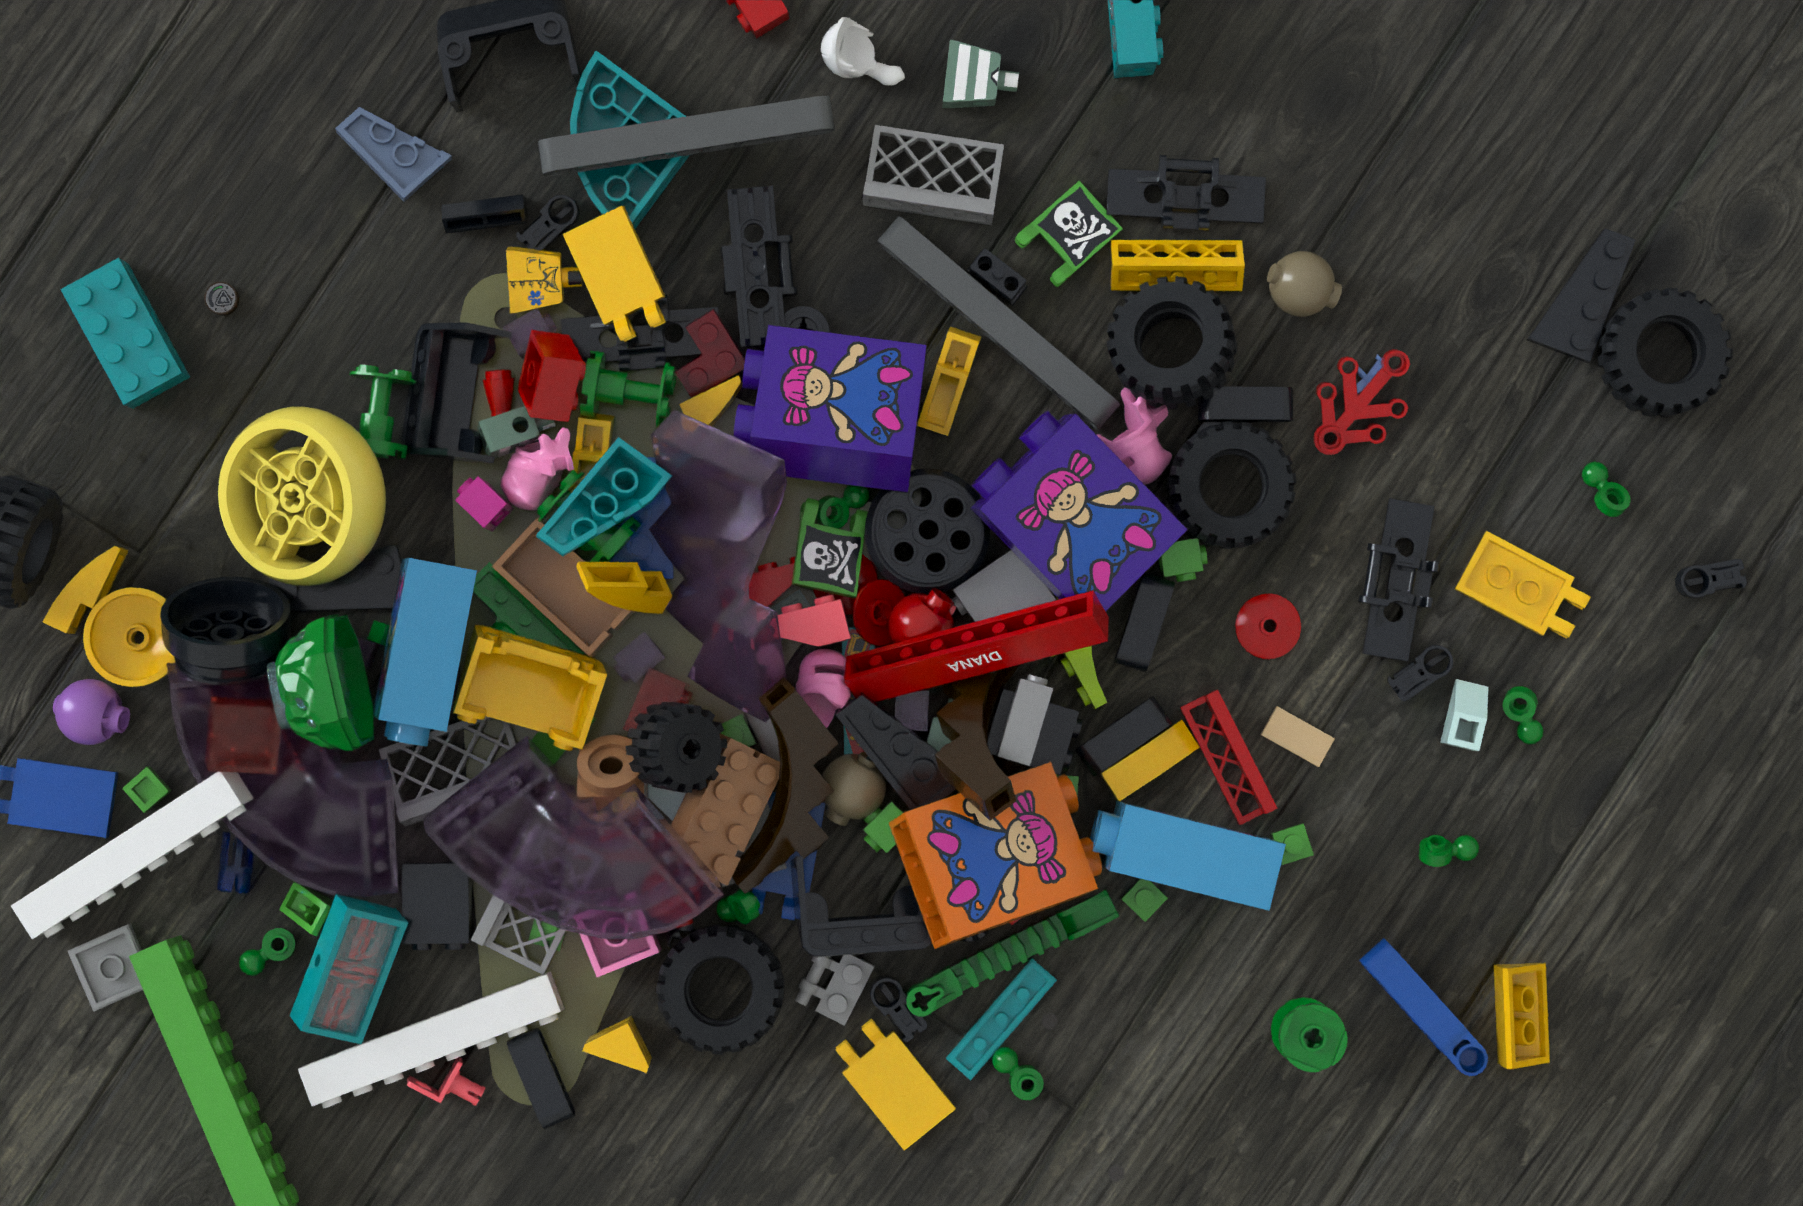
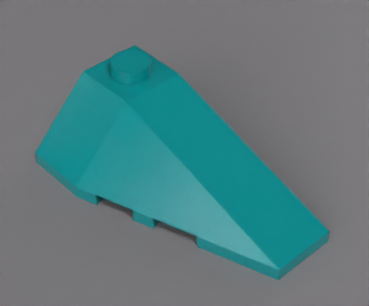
(608, 494)

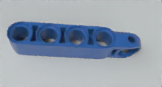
(1425, 1008)

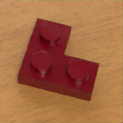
(719, 355)

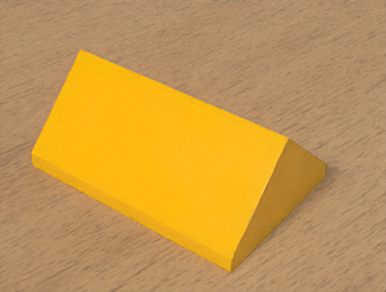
(1521, 1015)
(621, 1045)

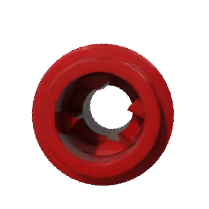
(499, 390)

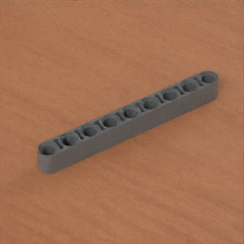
(686, 136)
(998, 323)

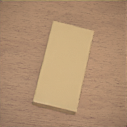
(1297, 736)

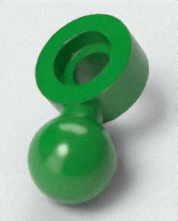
(852, 497)
(1611, 497)
(1529, 730)
(1438, 851)
(738, 907)
(253, 961)
(1006, 1061)

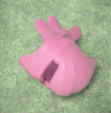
(1139, 444)
(536, 470)
(823, 683)

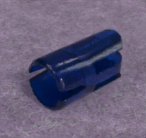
(235, 871)

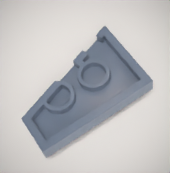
(393, 155)

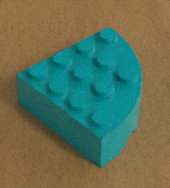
(614, 99)

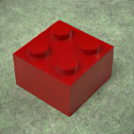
(551, 376)

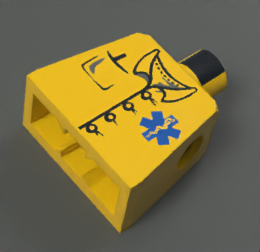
(537, 278)

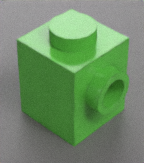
(1183, 560)
(878, 829)

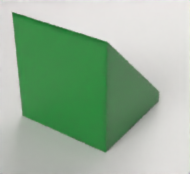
(378, 632)

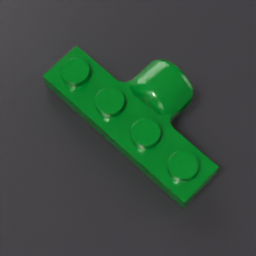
(515, 612)

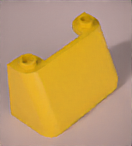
(529, 686)

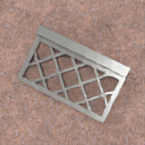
(926, 201)
(416, 809)
(493, 921)

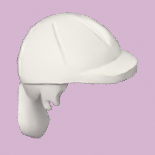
(851, 54)

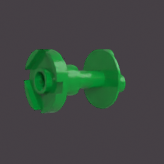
(614, 387)
(376, 424)
(607, 543)
(1308, 1034)

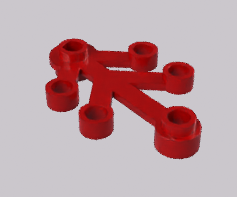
(1357, 405)

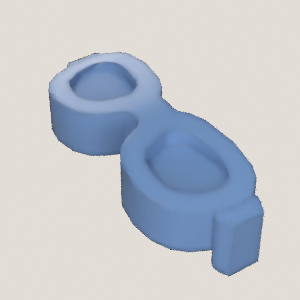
(1367, 377)

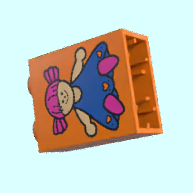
(992, 872)

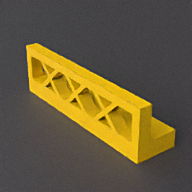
(1210, 268)

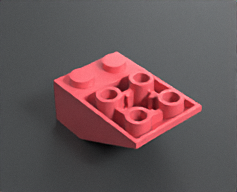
(817, 624)

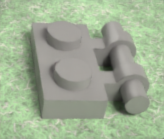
(843, 989)

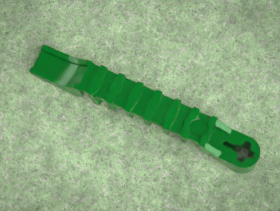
(1051, 931)

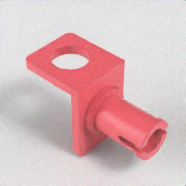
(452, 1083)

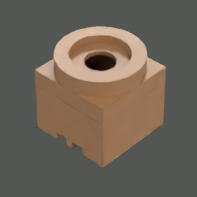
(606, 770)

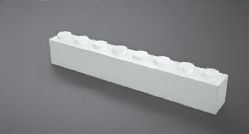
(131, 852)
(431, 1039)

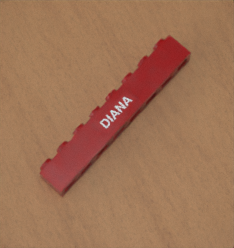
(978, 647)

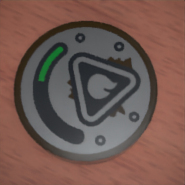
(221, 298)

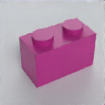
(483, 503)

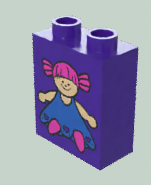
(834, 406)
(1075, 511)

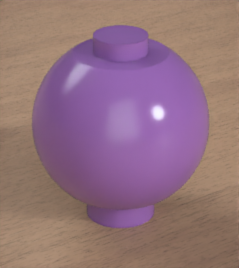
(90, 712)

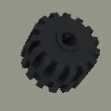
(676, 746)

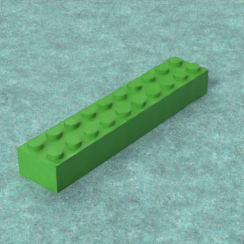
(212, 1075)

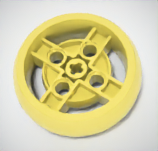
(280, 499)

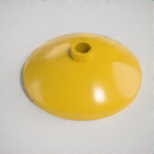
(111, 641)

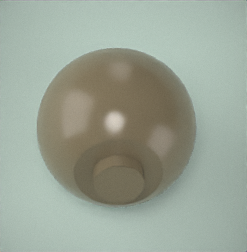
(1303, 284)
(856, 786)

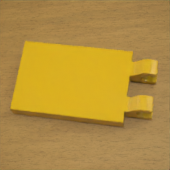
(616, 271)
(1519, 586)
(895, 1086)

